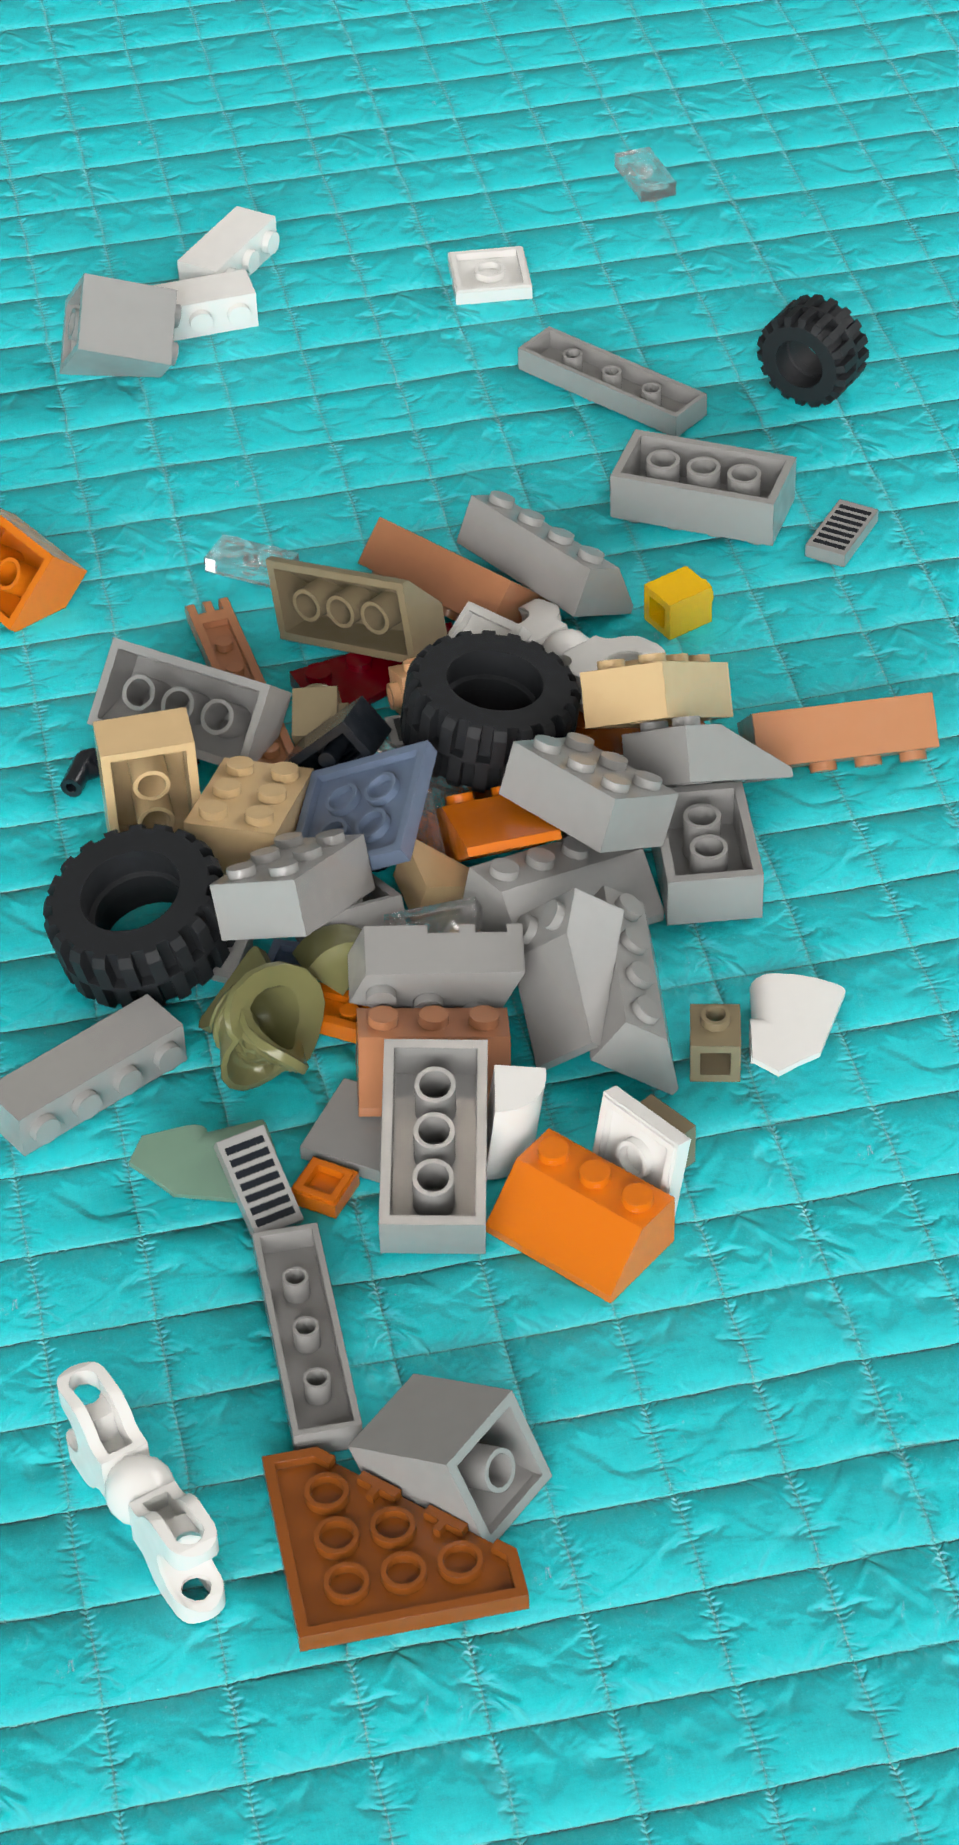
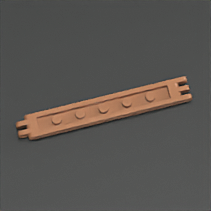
(227, 649)

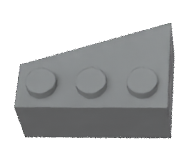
(420, 969)

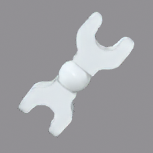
(574, 647)
(141, 1492)

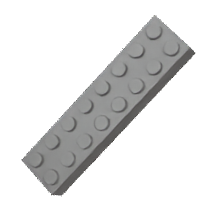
(612, 381)
(307, 1338)

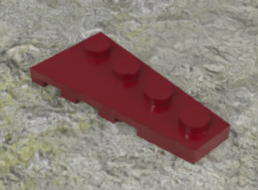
(352, 673)

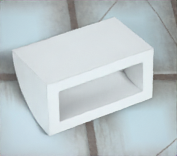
(512, 1115)

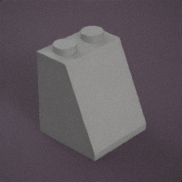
(119, 328)
(456, 1450)

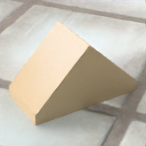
(430, 877)

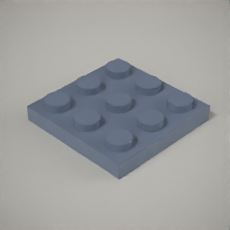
(374, 798)

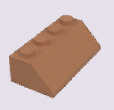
(442, 573)
(846, 732)

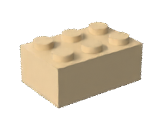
(655, 690)
(147, 769)
(247, 807)

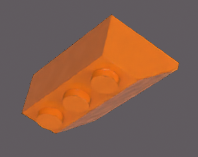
(33, 574)
(582, 1215)

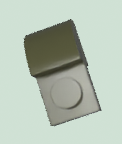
(326, 953)

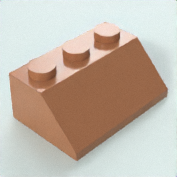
(429, 1022)

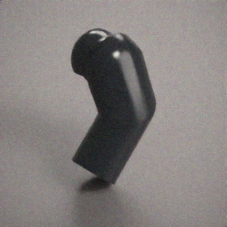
(82, 769)

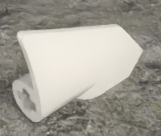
(790, 1019)

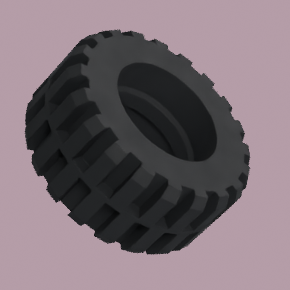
(479, 697)
(117, 878)

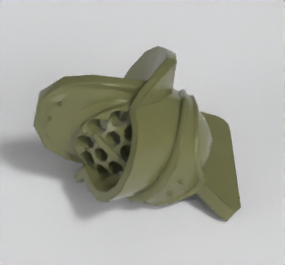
(264, 1020)

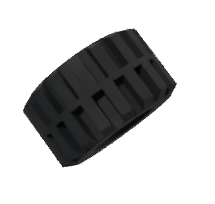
(829, 333)

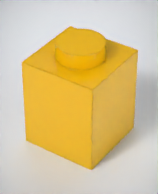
(678, 602)

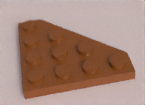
(374, 1562)

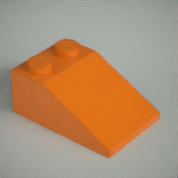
(489, 826)

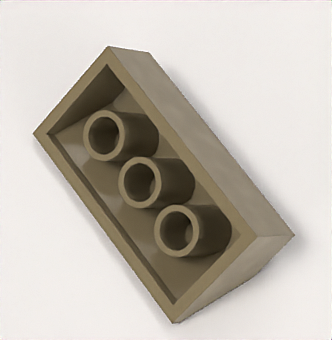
(353, 610)

